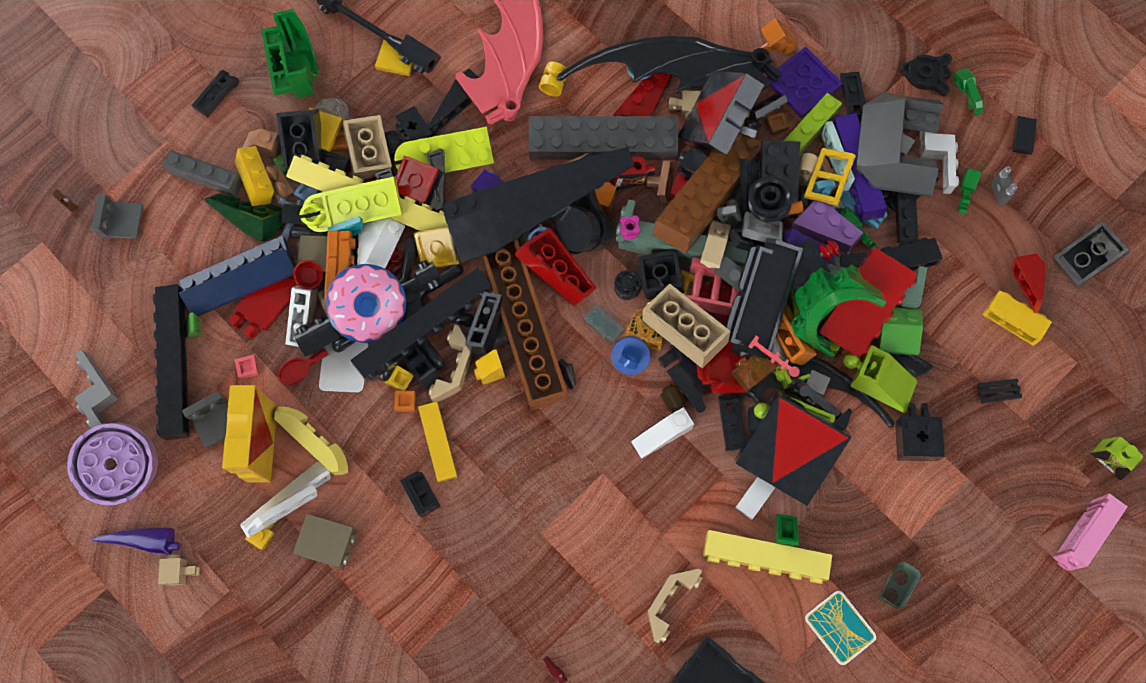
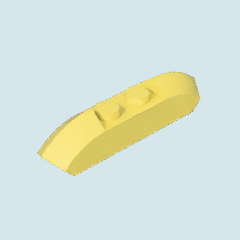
(329, 456)

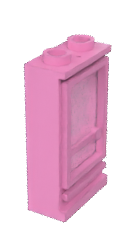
(1090, 532)

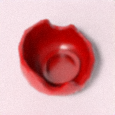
(308, 274)

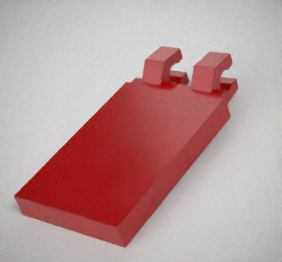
(263, 307)

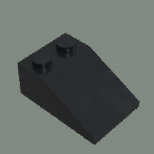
(299, 135)
(1091, 254)

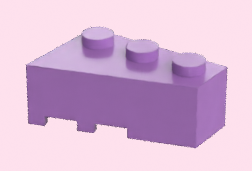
(825, 223)

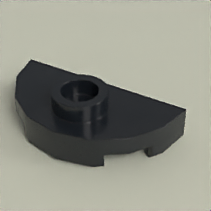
(914, 364)

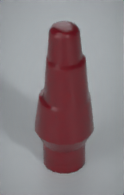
(555, 671)

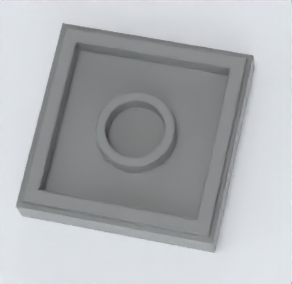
(760, 230)

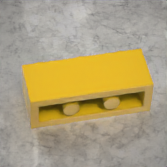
(254, 176)
(1017, 318)

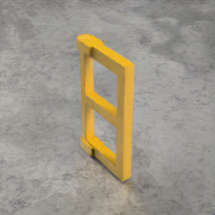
(850, 157)

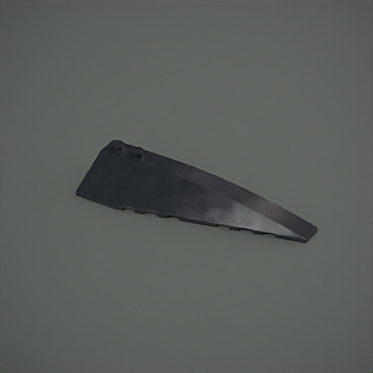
(502, 213)

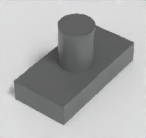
(730, 214)
(729, 272)

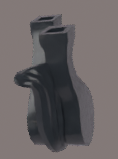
(584, 224)

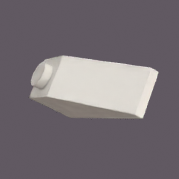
(300, 311)
(663, 433)

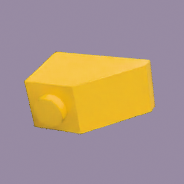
(489, 368)

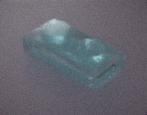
(603, 324)

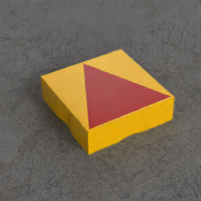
(249, 434)

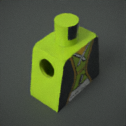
(1117, 456)

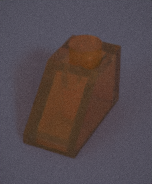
(752, 371)

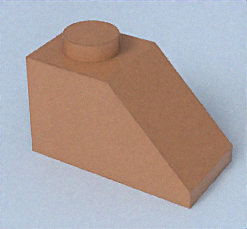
(266, 142)

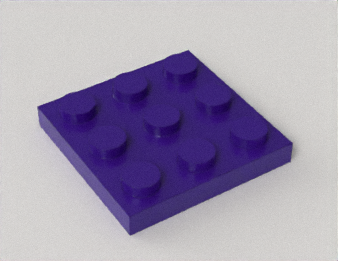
(805, 82)

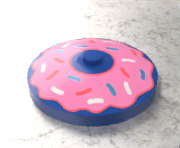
(365, 302)

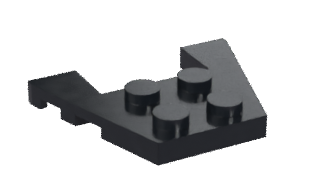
(437, 195)

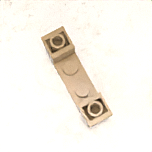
(715, 244)
(443, 389)
(688, 580)

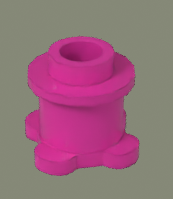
(629, 223)

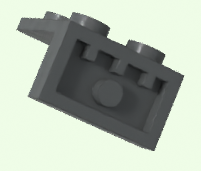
(116, 218)
(209, 418)

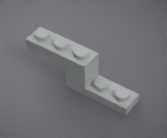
(97, 396)

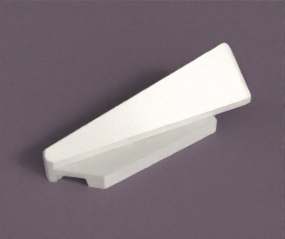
(287, 500)

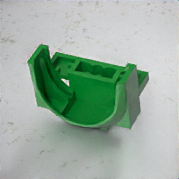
(292, 66)
(822, 295)

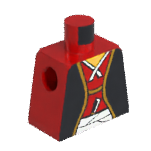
(634, 176)

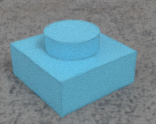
(823, 187)

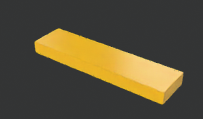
(437, 442)

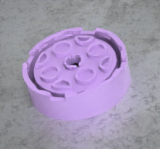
(134, 458)

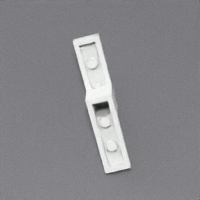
(942, 148)

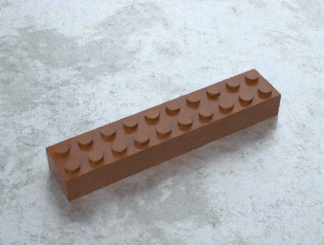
(525, 328)

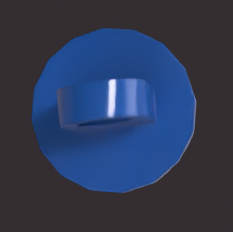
(630, 355)

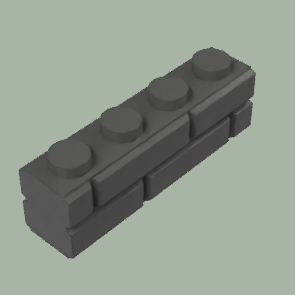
(202, 173)

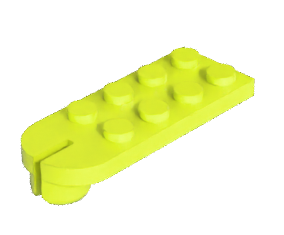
(461, 149)
(368, 200)

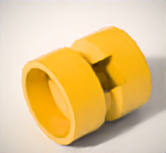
(549, 83)

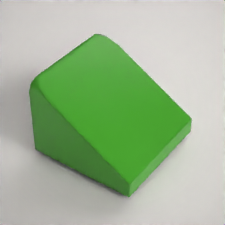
(193, 326)

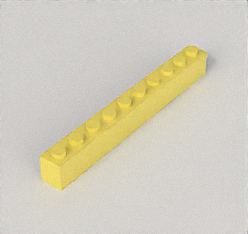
(325, 180)

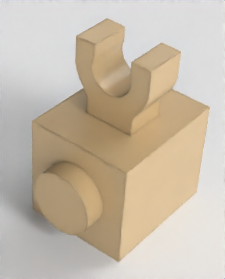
(684, 104)
(174, 571)

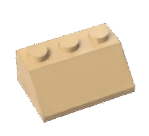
(366, 146)

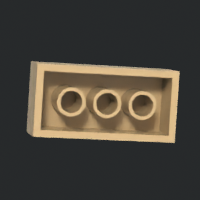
(686, 325)

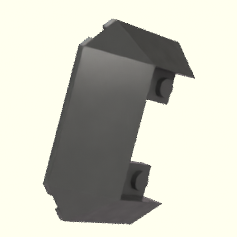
(882, 138)

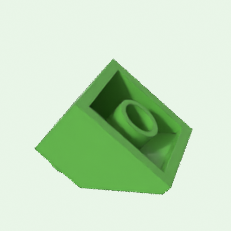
(902, 332)

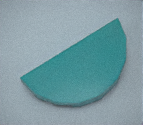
(353, 225)

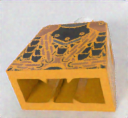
(640, 329)

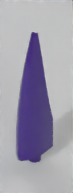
(149, 539)

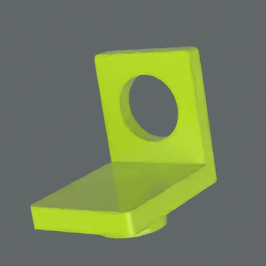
(783, 376)

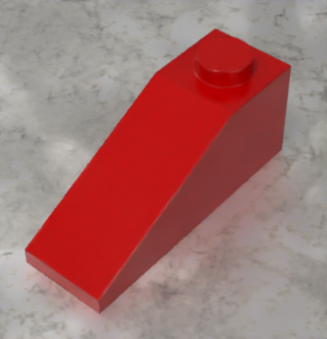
(1030, 275)

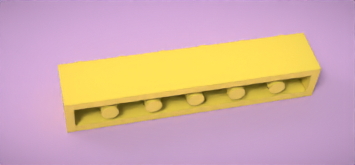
(767, 556)

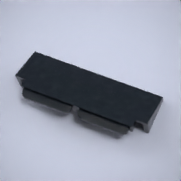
(763, 296)

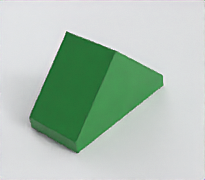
(786, 530)

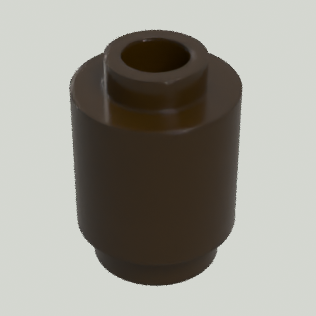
(673, 398)

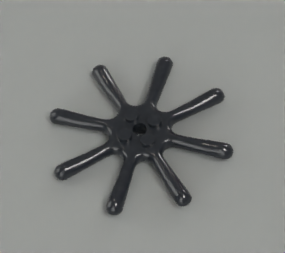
(415, 302)

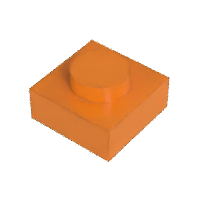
(405, 401)

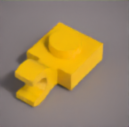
(261, 538)

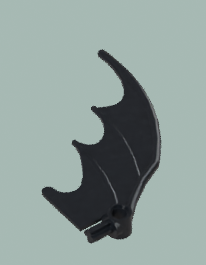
(684, 57)
(687, 380)

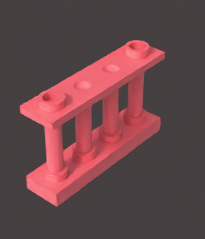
(712, 304)

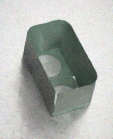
(913, 578)

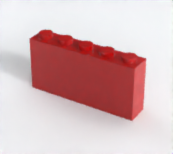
(858, 320)

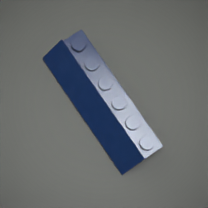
(237, 276)

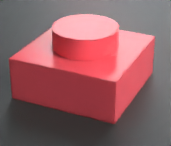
(246, 366)

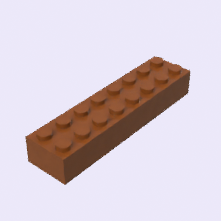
(703, 193)

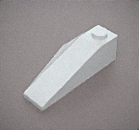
(378, 241)

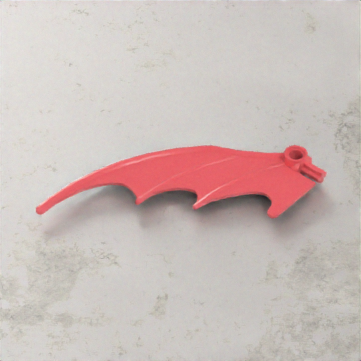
(508, 60)

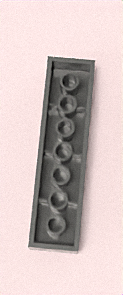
(576, 135)

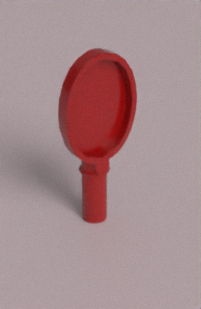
(298, 368)

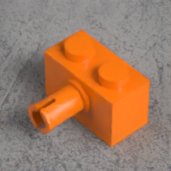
(778, 37)

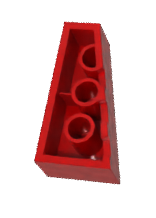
(556, 266)

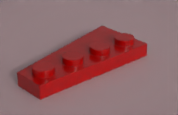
(644, 97)

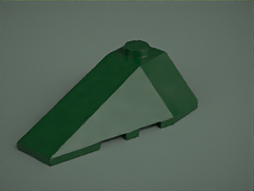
(254, 221)

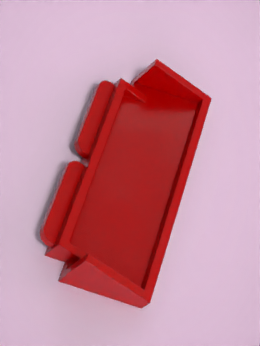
(719, 368)

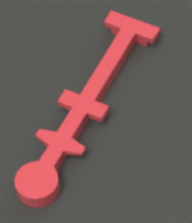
(793, 371)

